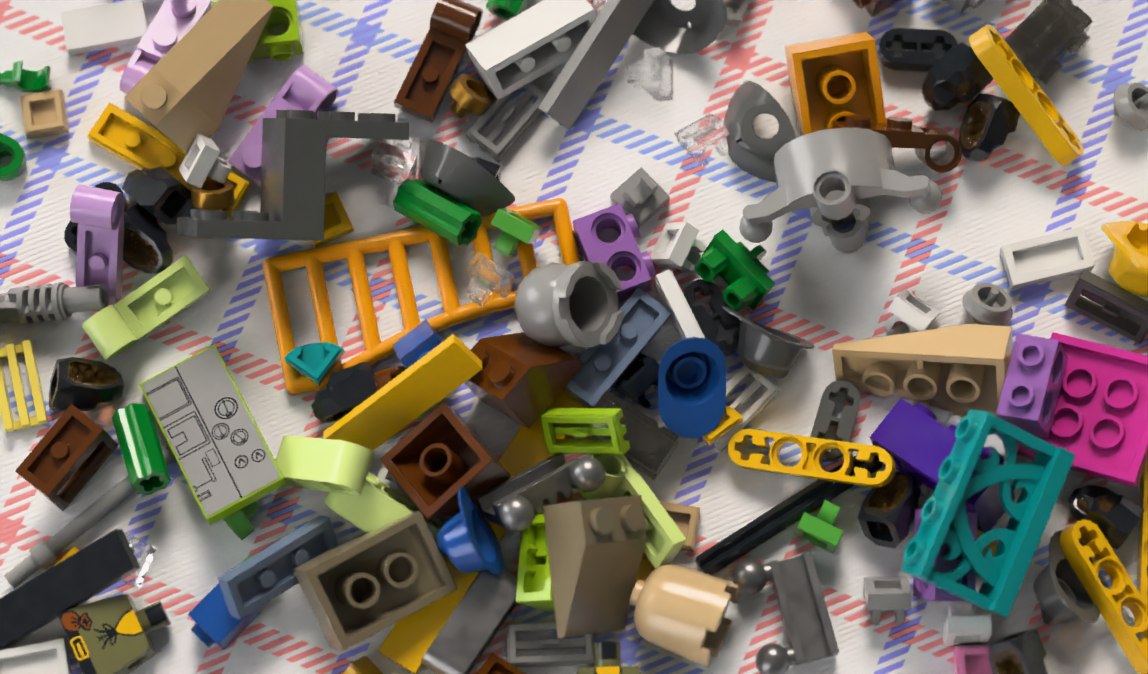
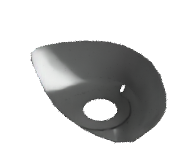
(669, 27)
(754, 153)
(461, 178)

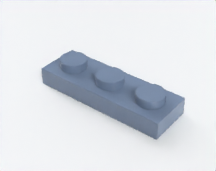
(608, 362)
(271, 570)

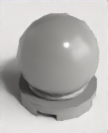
(569, 304)

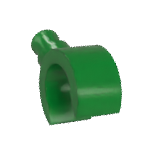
(25, 79)

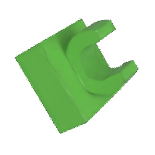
(514, 230)
(820, 529)

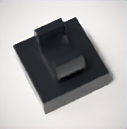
(638, 378)

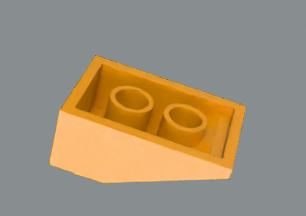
(835, 81)

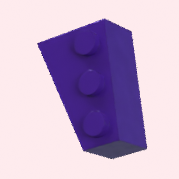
(921, 446)

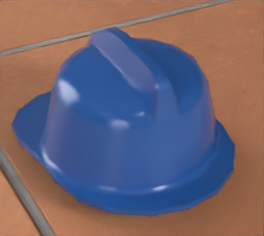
(692, 387)
(470, 540)

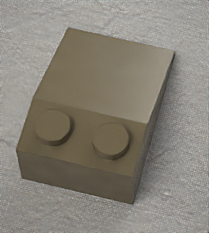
(594, 562)
(374, 580)

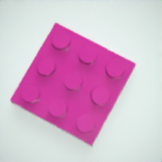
(1101, 411)

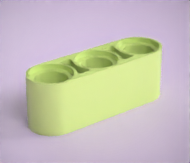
(324, 464)
(376, 507)

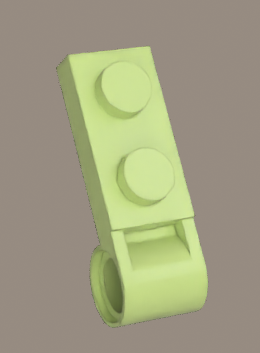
(145, 308)
(621, 480)

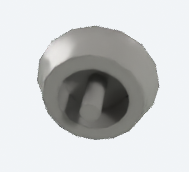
(1132, 105)
(988, 304)

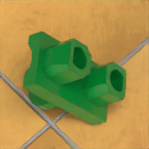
(738, 268)

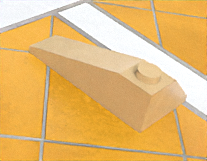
(201, 72)
(938, 367)

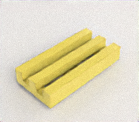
(11, 352)

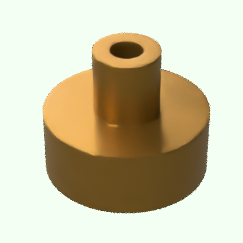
(469, 96)
(213, 195)

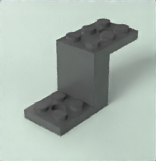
(292, 176)

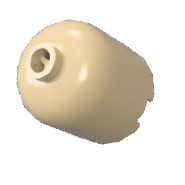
(684, 611)

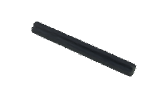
(776, 520)

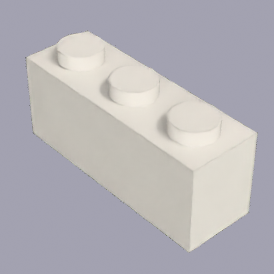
(530, 44)

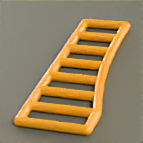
(395, 243)

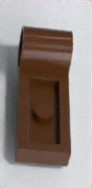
(438, 58)
(905, 135)

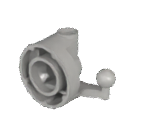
(834, 178)

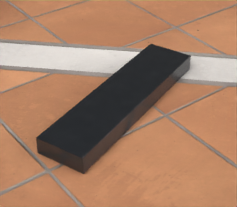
(65, 586)

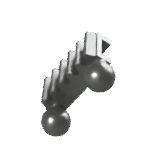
(523, 495)
(801, 608)

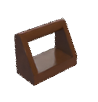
(67, 457)

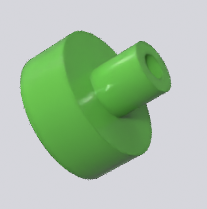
(239, 520)

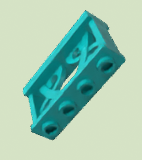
(1028, 516)

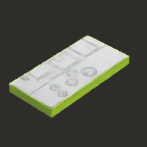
(212, 434)

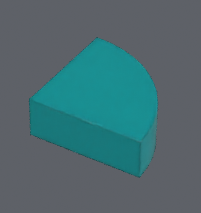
(315, 360)

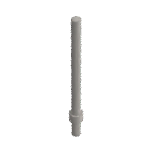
(44, 553)

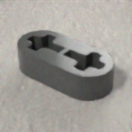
(844, 423)

